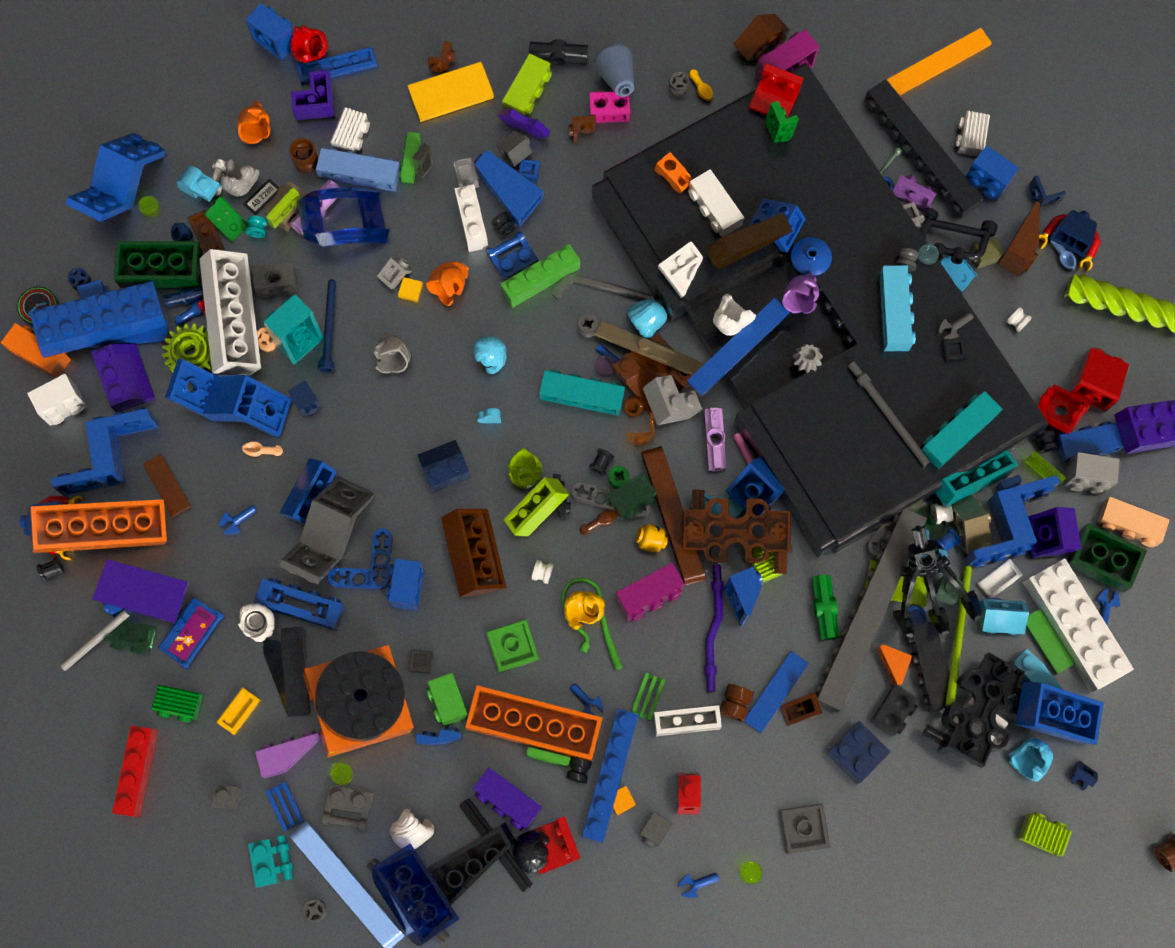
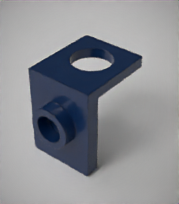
(1038, 193)

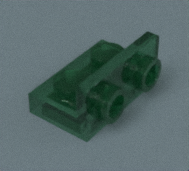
(132, 635)

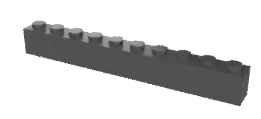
(869, 612)

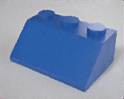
(743, 592)

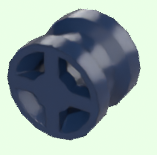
(77, 275)

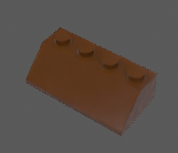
(473, 552)

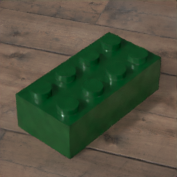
(163, 262)

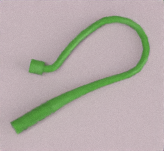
(608, 639)

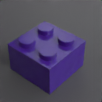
(1055, 532)

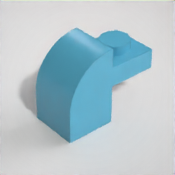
(197, 184)

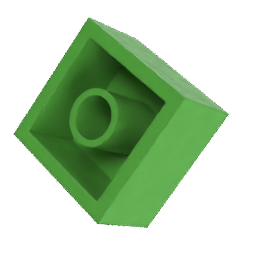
(448, 699)

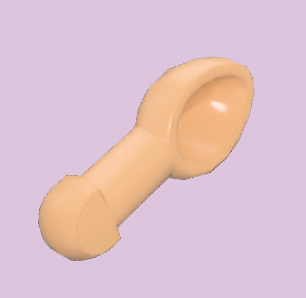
(256, 449)

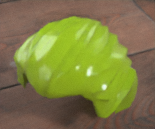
(524, 469)

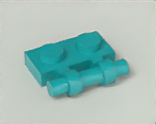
(264, 864)

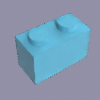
(1004, 616)

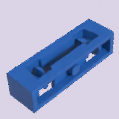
(267, 593)

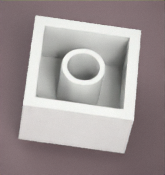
(57, 400)

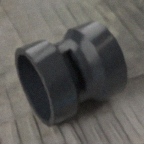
(579, 768)

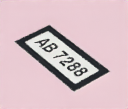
(261, 197)

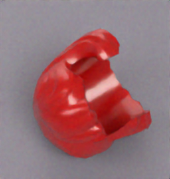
(308, 44)

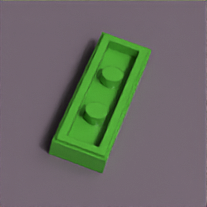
(1048, 642)

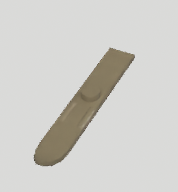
(648, 348)

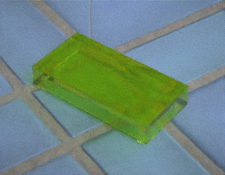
(1043, 467)

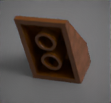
(1023, 246)

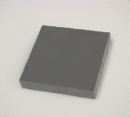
(804, 828)

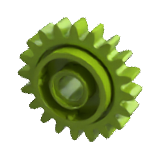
(185, 340)

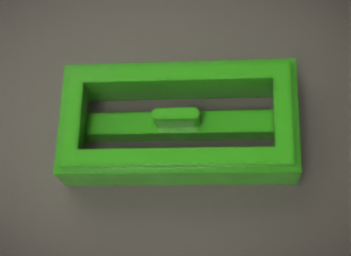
(654, 679)
(548, 757)

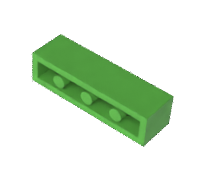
(540, 275)

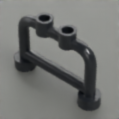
(987, 230)

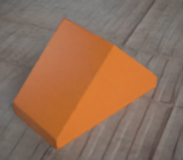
(895, 663)

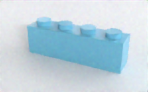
(896, 308)

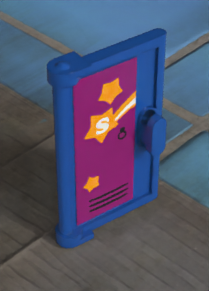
(192, 634)

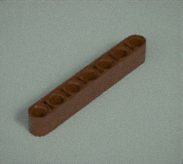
(672, 514)

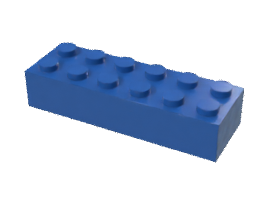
(97, 319)

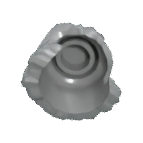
(238, 178)

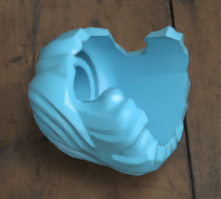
(647, 316)
(490, 352)
(1032, 759)

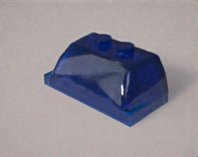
(413, 895)

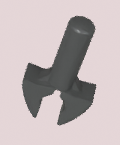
(954, 326)

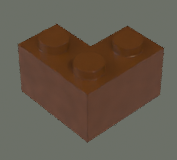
(761, 33)

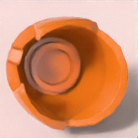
(253, 124)
(447, 280)

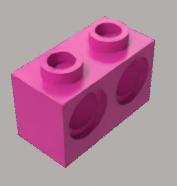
(609, 111)

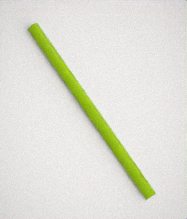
(958, 639)

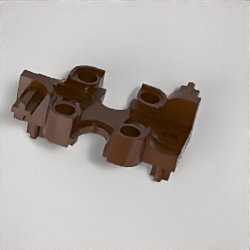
(775, 537)

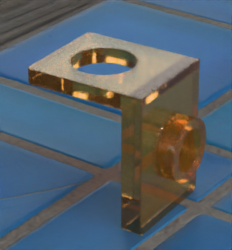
(642, 437)

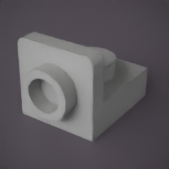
(394, 272)

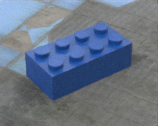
(1059, 713)

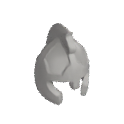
(392, 354)

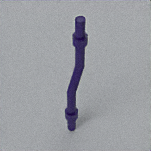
(710, 669)

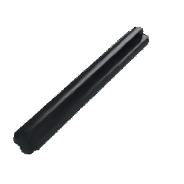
(506, 859)

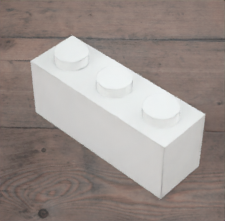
(715, 203)
(471, 218)
(687, 720)

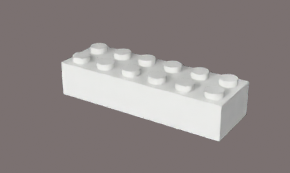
(229, 313)
(1078, 625)

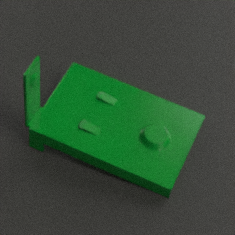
(226, 219)

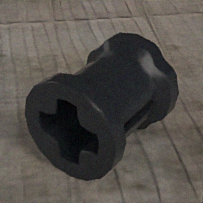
(601, 461)
(50, 569)

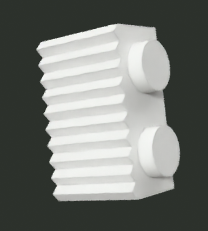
(350, 131)
(973, 133)

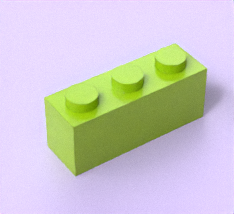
(527, 85)
(536, 506)

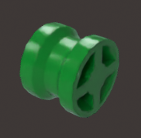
(618, 480)

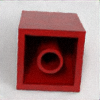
(1100, 379)

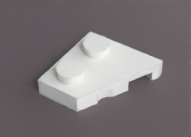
(681, 267)

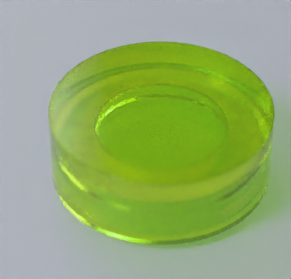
(149, 206)
(341, 774)
(751, 872)

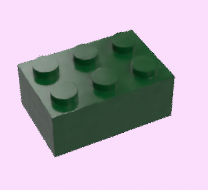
(1107, 558)

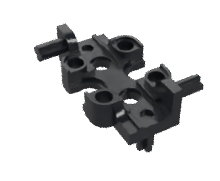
(960, 737)

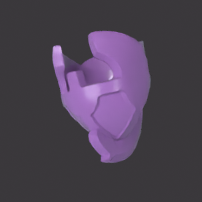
(801, 294)

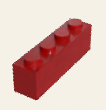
(135, 771)

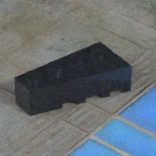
(464, 866)

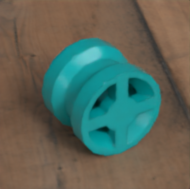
(256, 226)

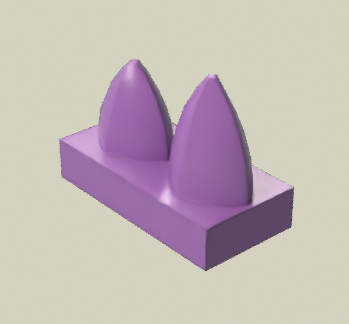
(912, 192)

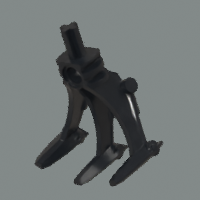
(925, 568)

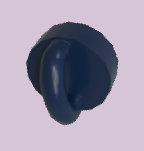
(181, 232)

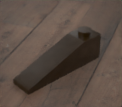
(748, 240)

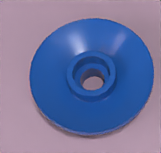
(807, 264)

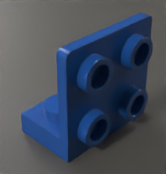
(771, 208)

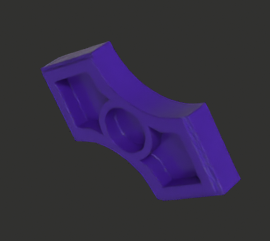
(529, 125)

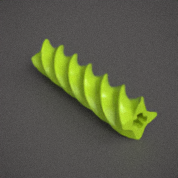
(1121, 301)

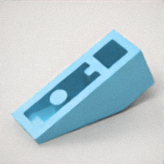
(1034, 669)

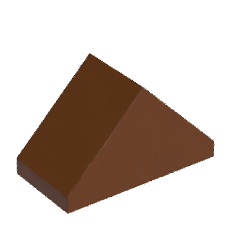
(801, 709)

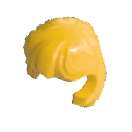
(583, 607)

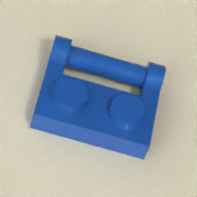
(515, 261)

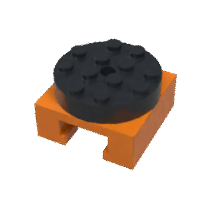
(354, 723)

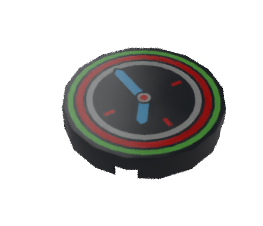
(34, 299)

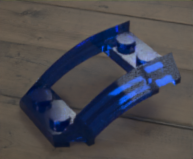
(371, 213)

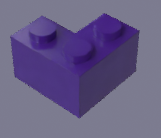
(317, 101)

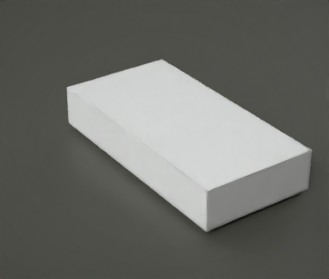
(999, 579)

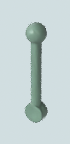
(897, 151)

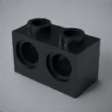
(890, 707)

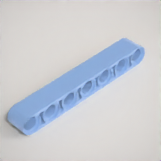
(347, 885)

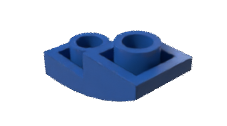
(445, 736)

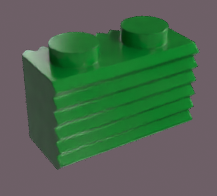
(177, 703)

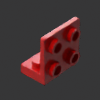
(776, 86)
(561, 845)

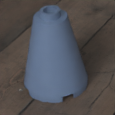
(616, 68)

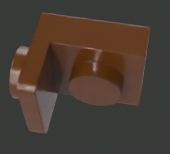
(582, 124)

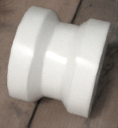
(1019, 319)
(940, 513)
(542, 571)

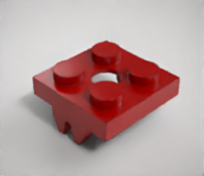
(1059, 397)

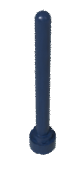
(326, 363)

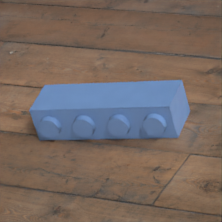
(358, 169)

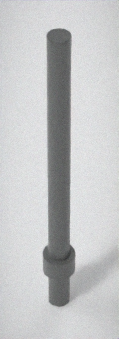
(864, 381)

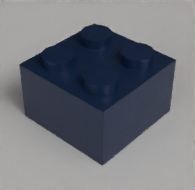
(858, 752)

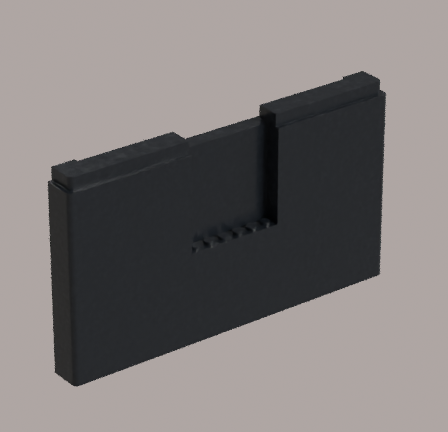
(820, 428)

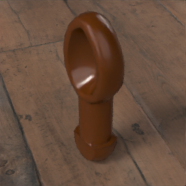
(604, 519)

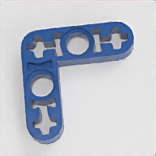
(369, 574)

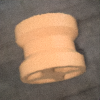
(264, 336)

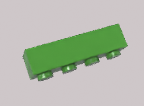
(412, 143)

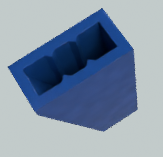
(510, 188)

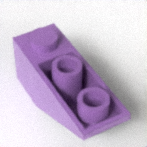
(280, 758)

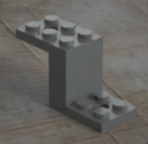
(327, 530)

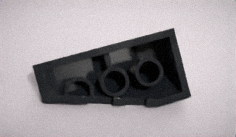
(287, 659)

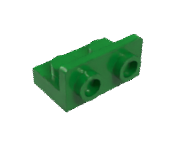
(778, 124)

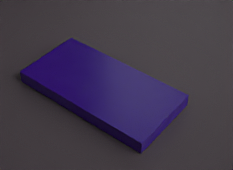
(140, 591)

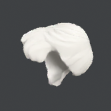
(731, 317)
(256, 621)
(410, 830)

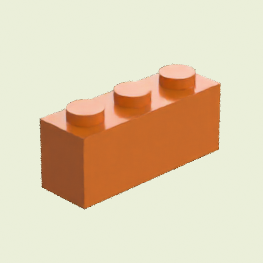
(25, 345)

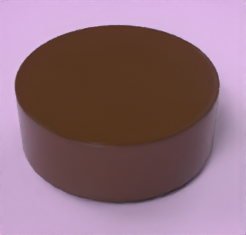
(634, 405)

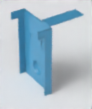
(961, 273)

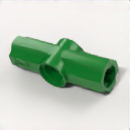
(825, 607)

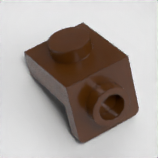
(442, 64)

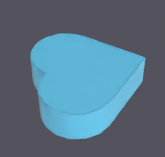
(490, 415)

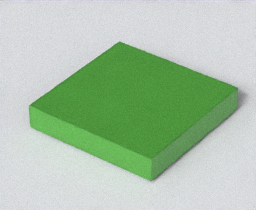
(512, 645)

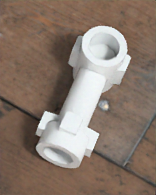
(219, 168)

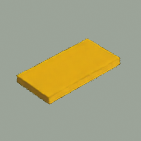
(450, 91)

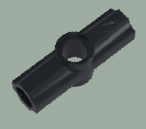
(559, 52)

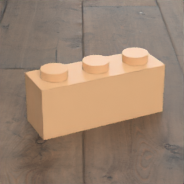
(1132, 522)

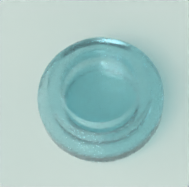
(928, 254)

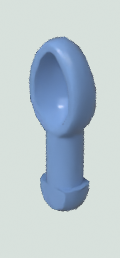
(1066, 257)

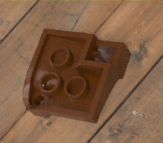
(640, 370)

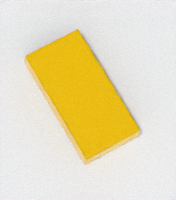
(238, 711)

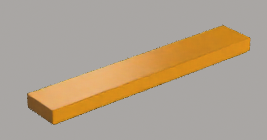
(939, 61)

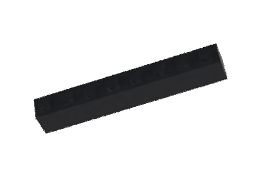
(922, 149)

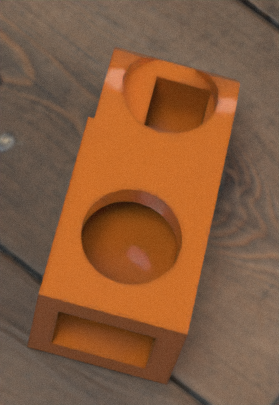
(673, 172)

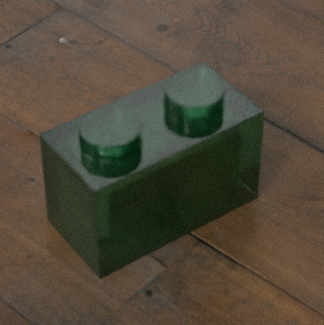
(632, 496)

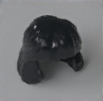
(531, 851)

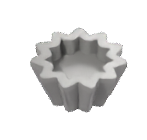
(808, 357)

